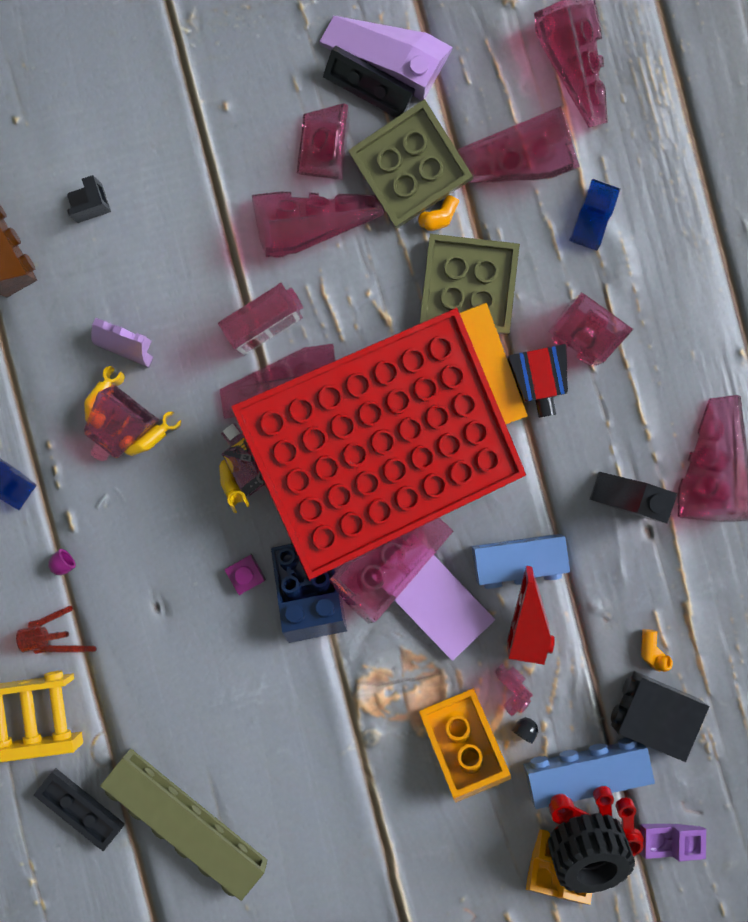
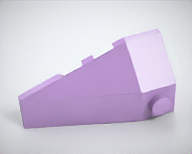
(400, 52)

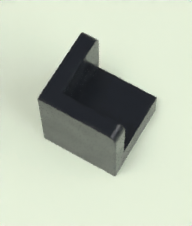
(88, 201)

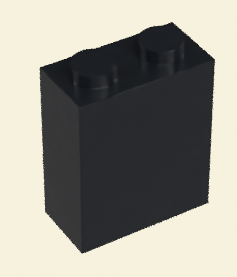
(659, 716)

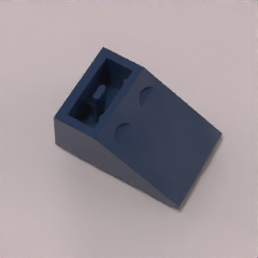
(305, 606)

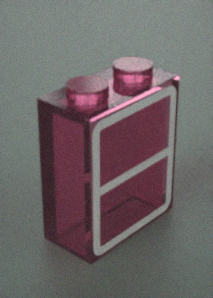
(262, 319)

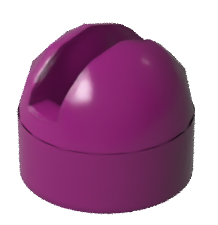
(61, 562)

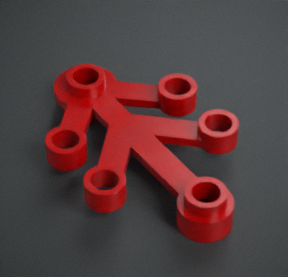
(563, 809)

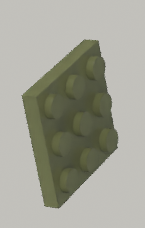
(410, 164)
(467, 274)

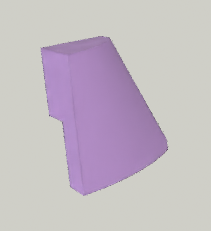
(121, 342)

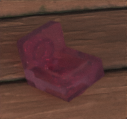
(514, 681)

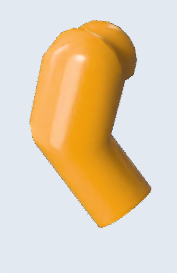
(439, 218)
(652, 654)

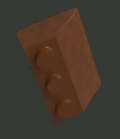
(15, 267)

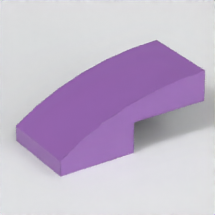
(673, 840)

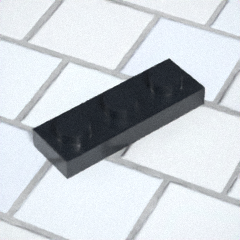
(368, 82)
(79, 809)

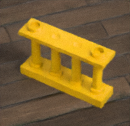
(32, 743)

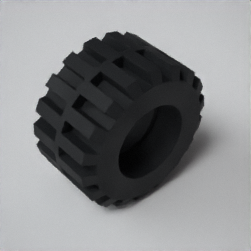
(591, 853)

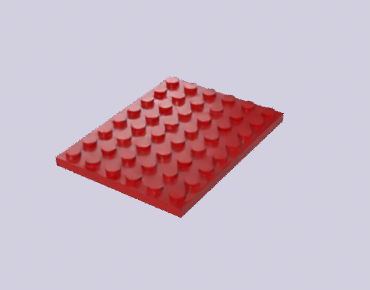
(379, 442)

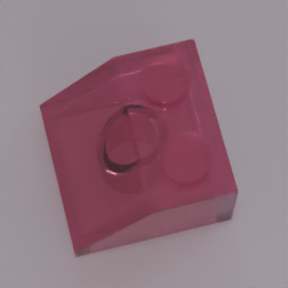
(589, 330)

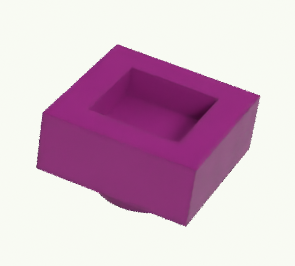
(245, 574)

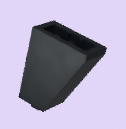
(634, 497)

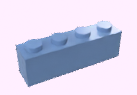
(580, 773)

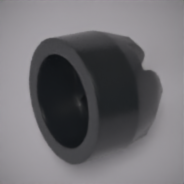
(526, 729)

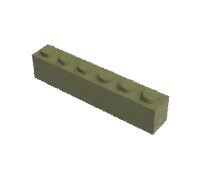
(185, 825)

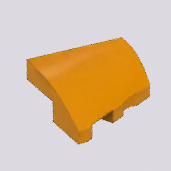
(543, 877)

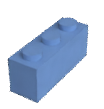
(508, 560)

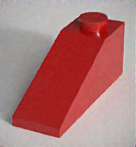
(529, 631)

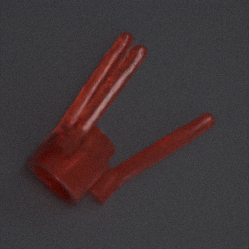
(36, 637)

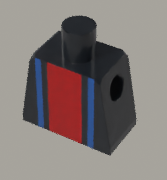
(541, 376)

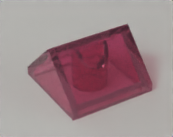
(324, 142)

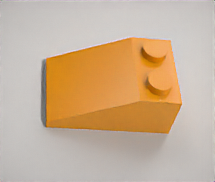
(465, 745)

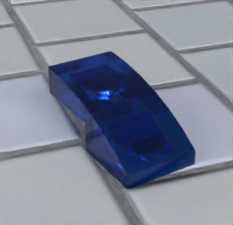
(594, 214)
(14, 486)

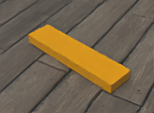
(494, 361)

